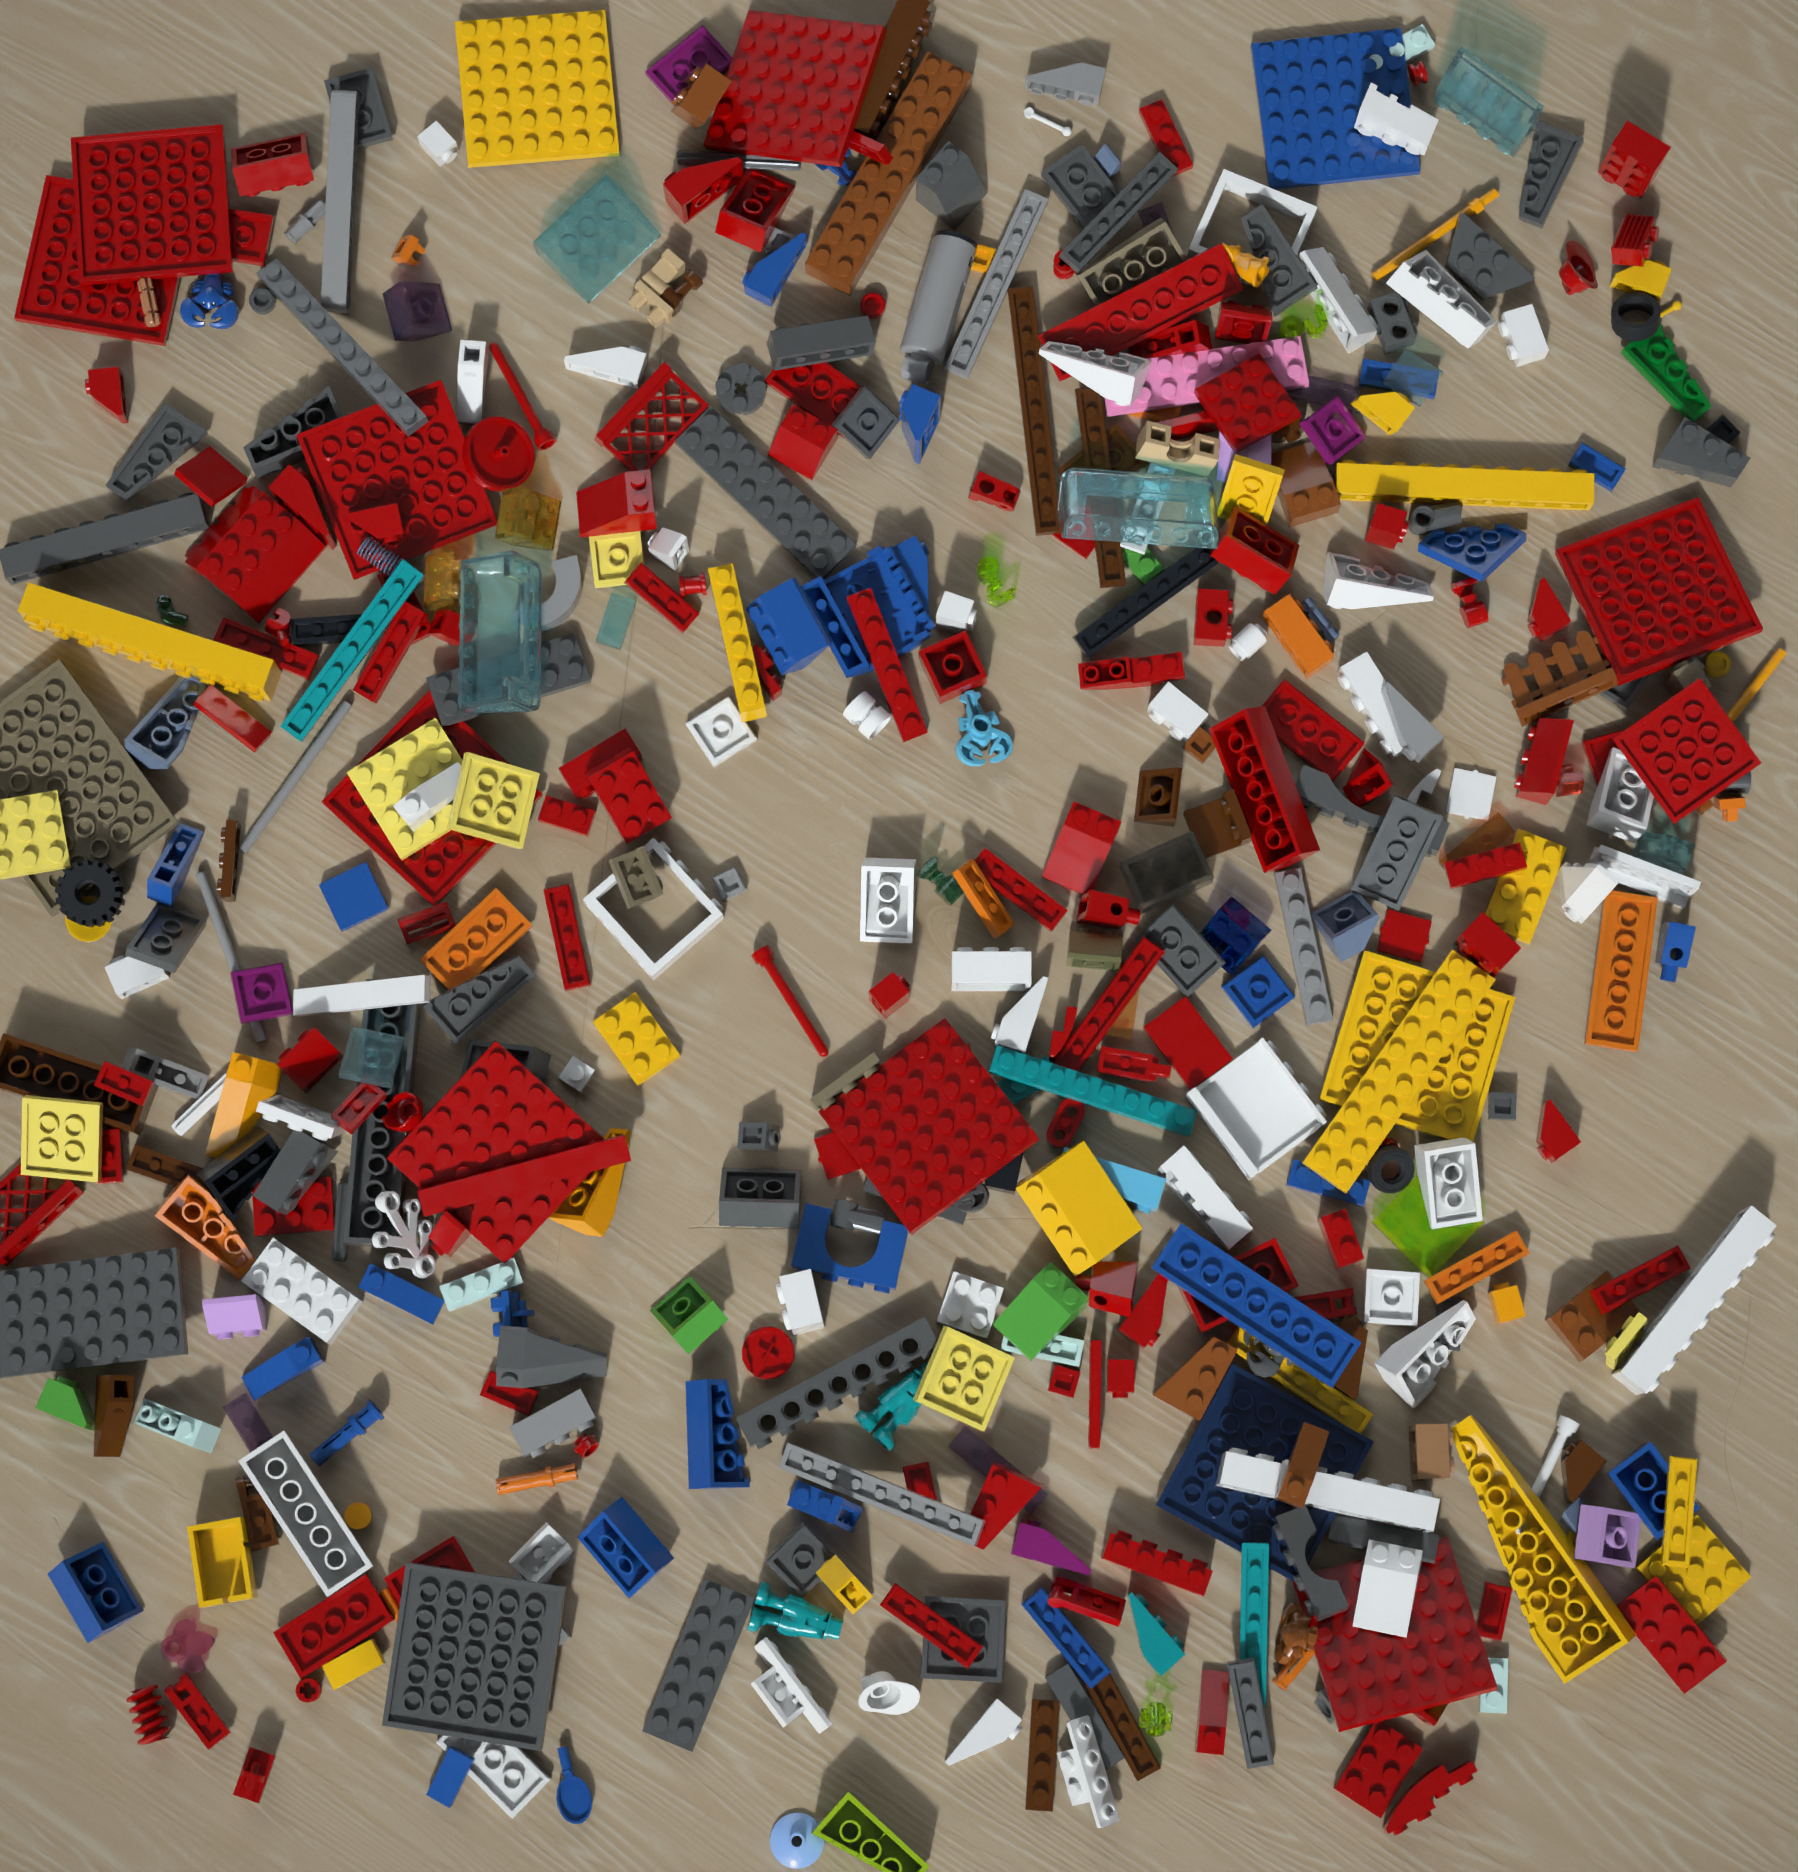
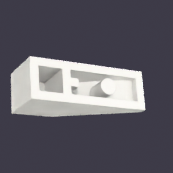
(615, 365)
(429, 797)
(1020, 1020)
(991, 1729)

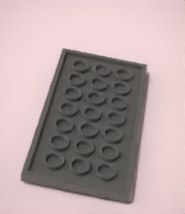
(92, 1313)

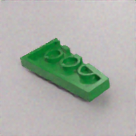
(1667, 374)

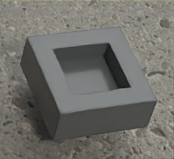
(1501, 1106)

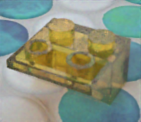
(527, 519)
(442, 581)

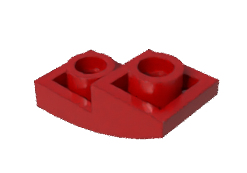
(764, 665)

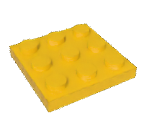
(1709, 1580)

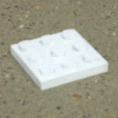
(299, 1117)

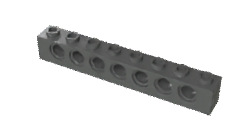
(751, 1421)

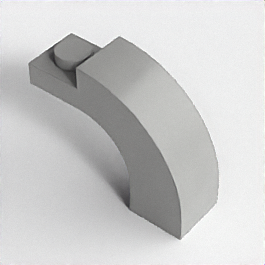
(565, 595)

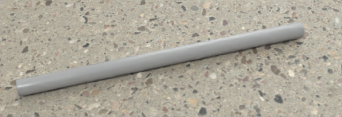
(295, 776)
(225, 941)

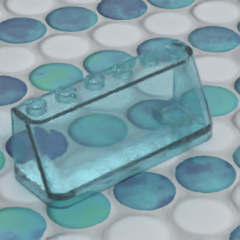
(1138, 508)
(500, 634)

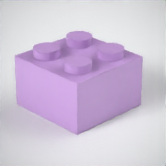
(1607, 1536)

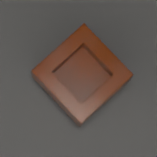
(1200, 745)

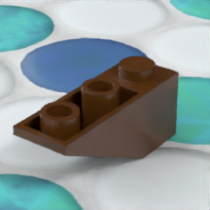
(112, 1413)

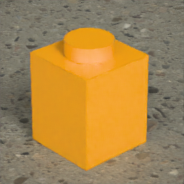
(1506, 1303)

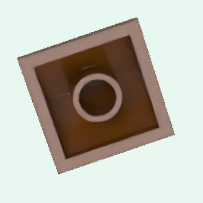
(1158, 796)

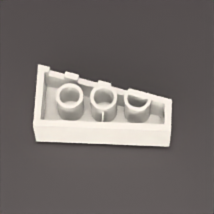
(1205, 1199)

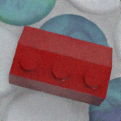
(272, 165)
(1255, 550)
(1543, 759)

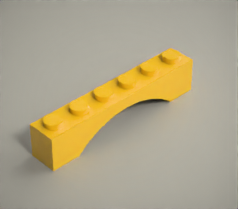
(737, 642)

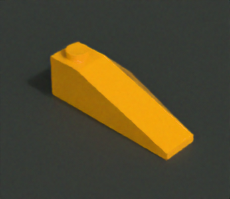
(245, 1085)

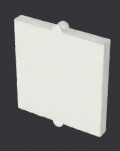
(1471, 794)

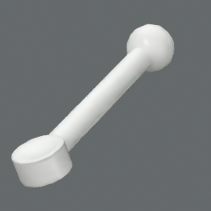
(1029, 113)

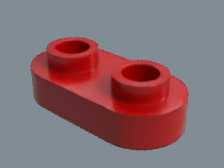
(1065, 1123)

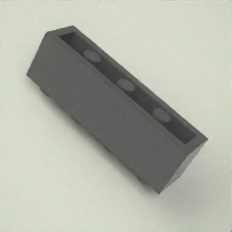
(821, 342)

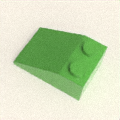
(1041, 1311)

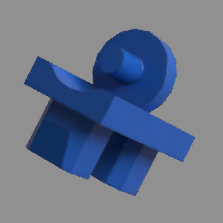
(513, 1310)

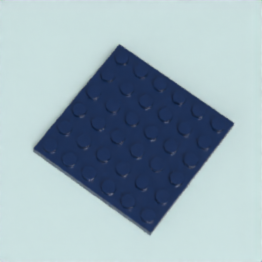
(1262, 1421)

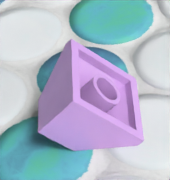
(1258, 451)

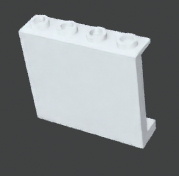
(1257, 1108)

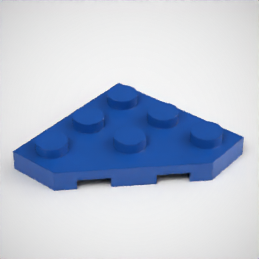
(1472, 549)

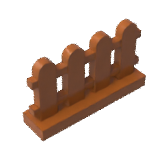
(1553, 698)

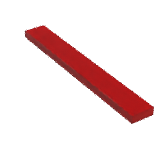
(524, 1175)

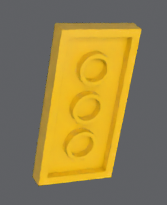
(1523, 894)

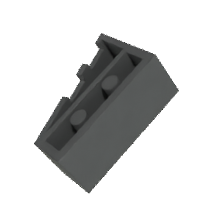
(294, 1171)

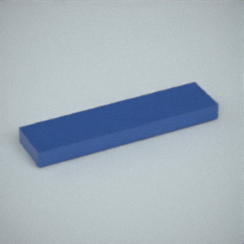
(1066, 1638)

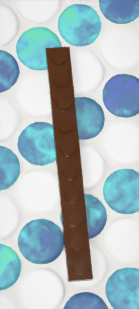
(1034, 410)

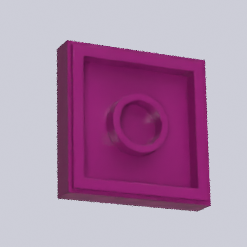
(1332, 430)
(261, 993)

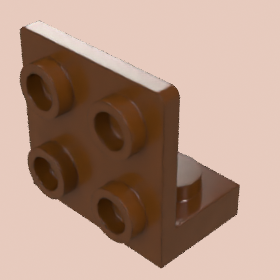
(1218, 825)

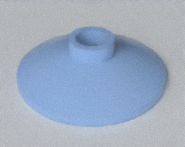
(781, 1840)

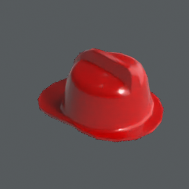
(1577, 270)

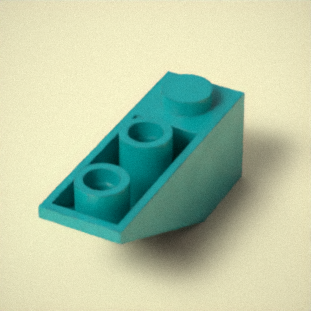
(1154, 1642)

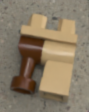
(657, 291)

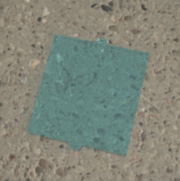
(1413, 377)

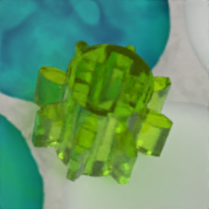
(1155, 1719)

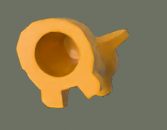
(1247, 266)

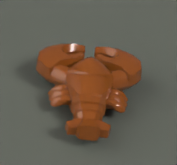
(1294, 1634)

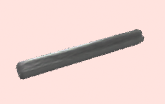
(695, 158)

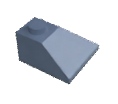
(1346, 924)

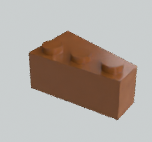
(1198, 1378)

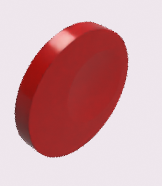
(498, 454)

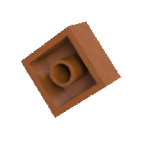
(700, 96)

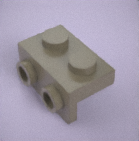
(636, 877)

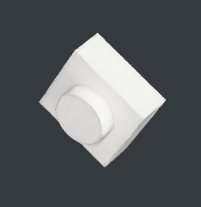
(577, 1074)

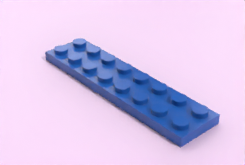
(1256, 1305)

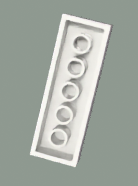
(305, 1513)

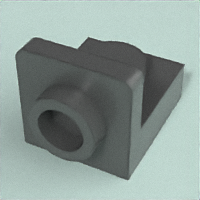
(758, 1136)

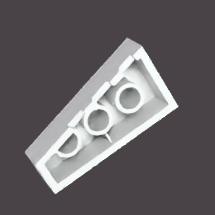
(1441, 298)

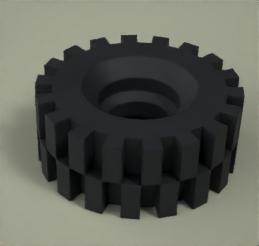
(104, 907)

